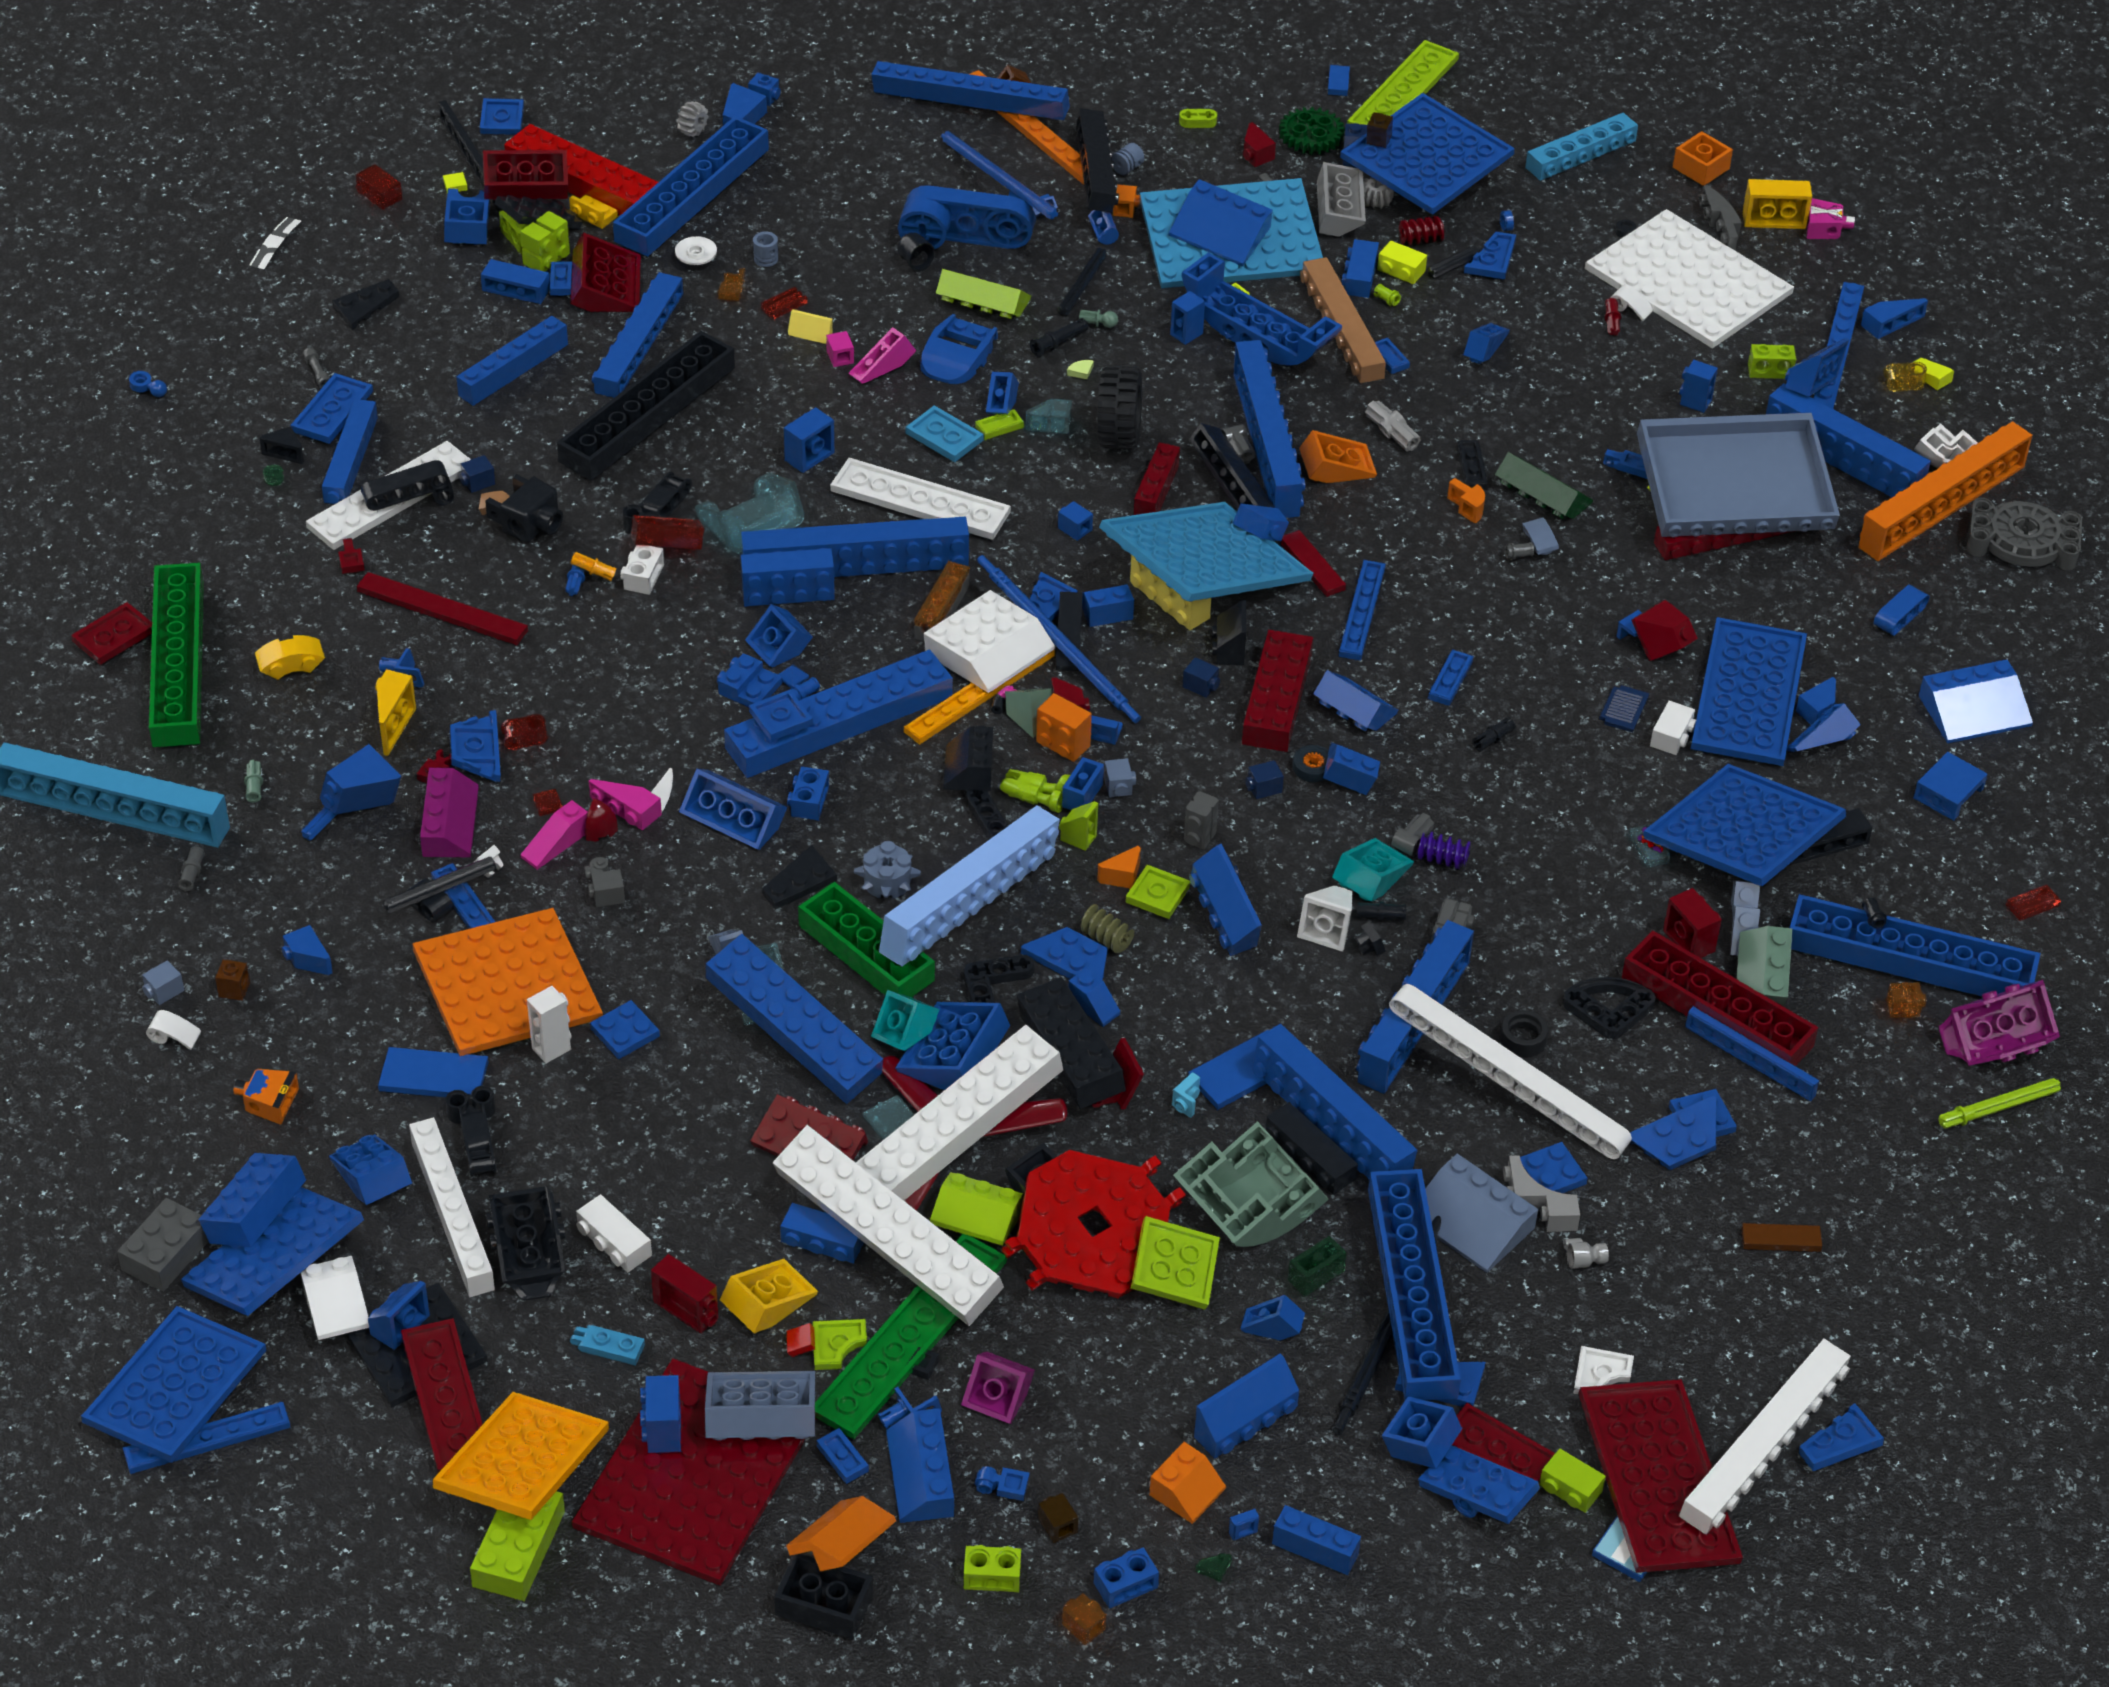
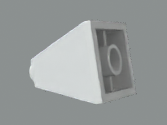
(1326, 917)

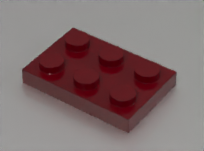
(113, 633)

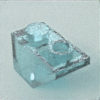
(1050, 416)

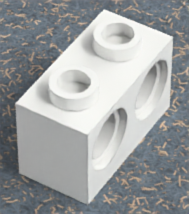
(642, 569)

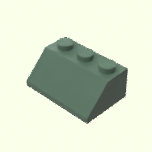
(1765, 961)

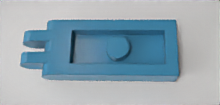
(608, 1344)

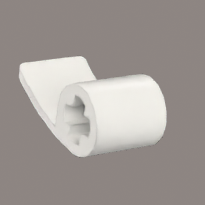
(1628, 296)
(171, 1025)

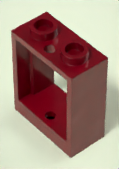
(684, 1293)

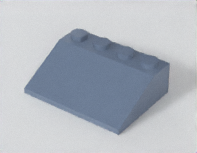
(1478, 1213)
(760, 1405)

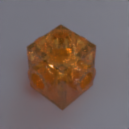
(1905, 1000)

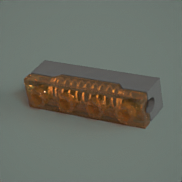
(943, 598)

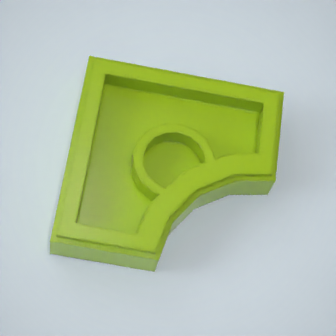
(836, 1340)

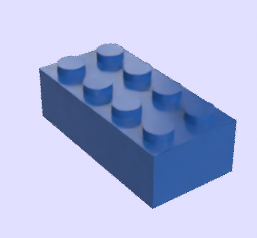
(787, 577)
(252, 1199)

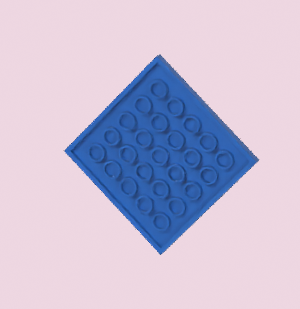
(1430, 154)
(1744, 824)

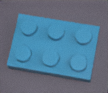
(944, 433)

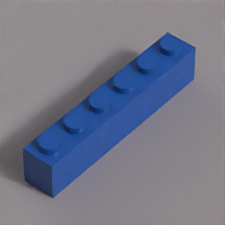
(512, 360)

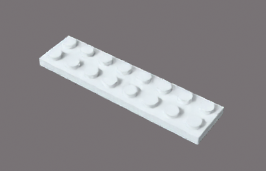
(918, 497)
(352, 517)

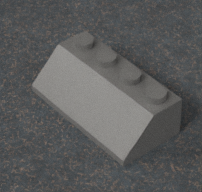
(1340, 199)

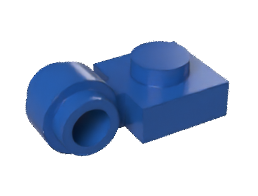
(1010, 1483)

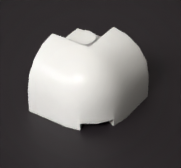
(1942, 446)

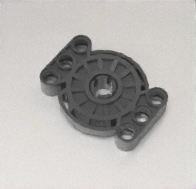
(2024, 534)

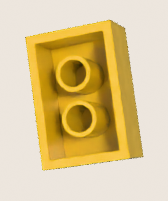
(1777, 204)

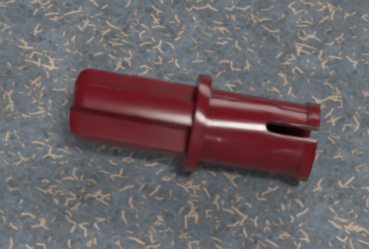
(1612, 316)

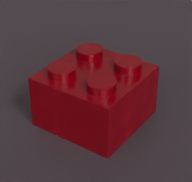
(1692, 923)

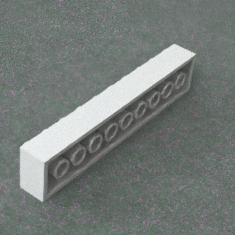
(963, 1113)
(888, 1225)

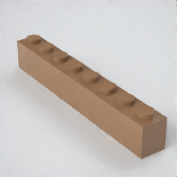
(1335, 304)

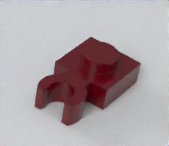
(439, 762)

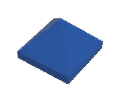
(793, 675)

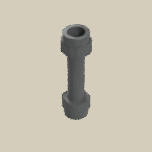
(312, 358)

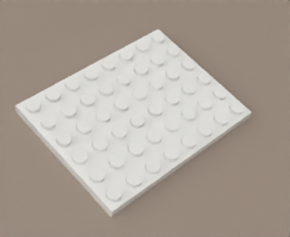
(1690, 278)

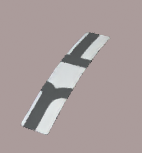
(273, 242)

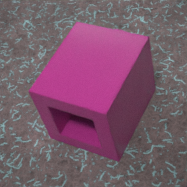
(840, 349)

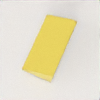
(809, 326)

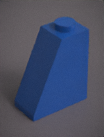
(744, 104)

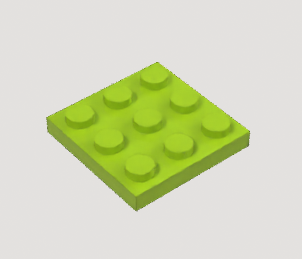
(1175, 1262)

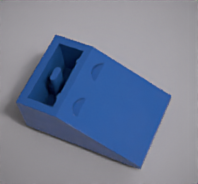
(371, 1168)

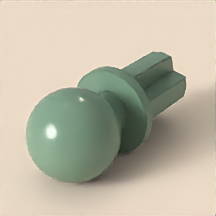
(1108, 319)

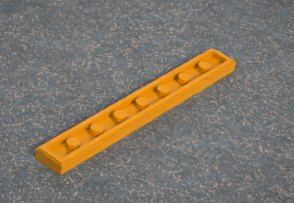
(958, 706)

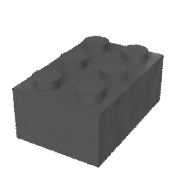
(163, 1245)

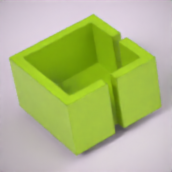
(543, 244)

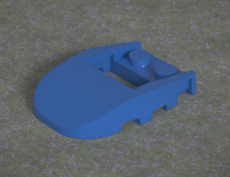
(952, 361)

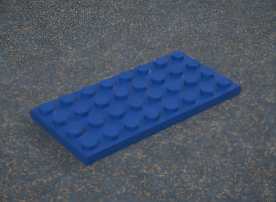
(1749, 691)

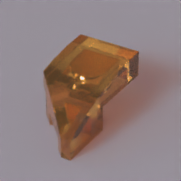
(732, 286)

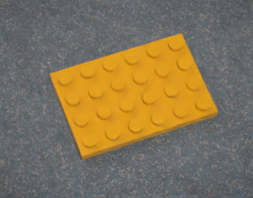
(521, 1455)

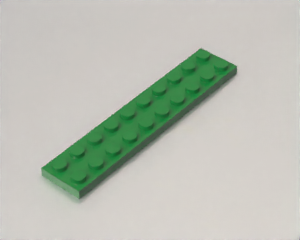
(882, 1362)

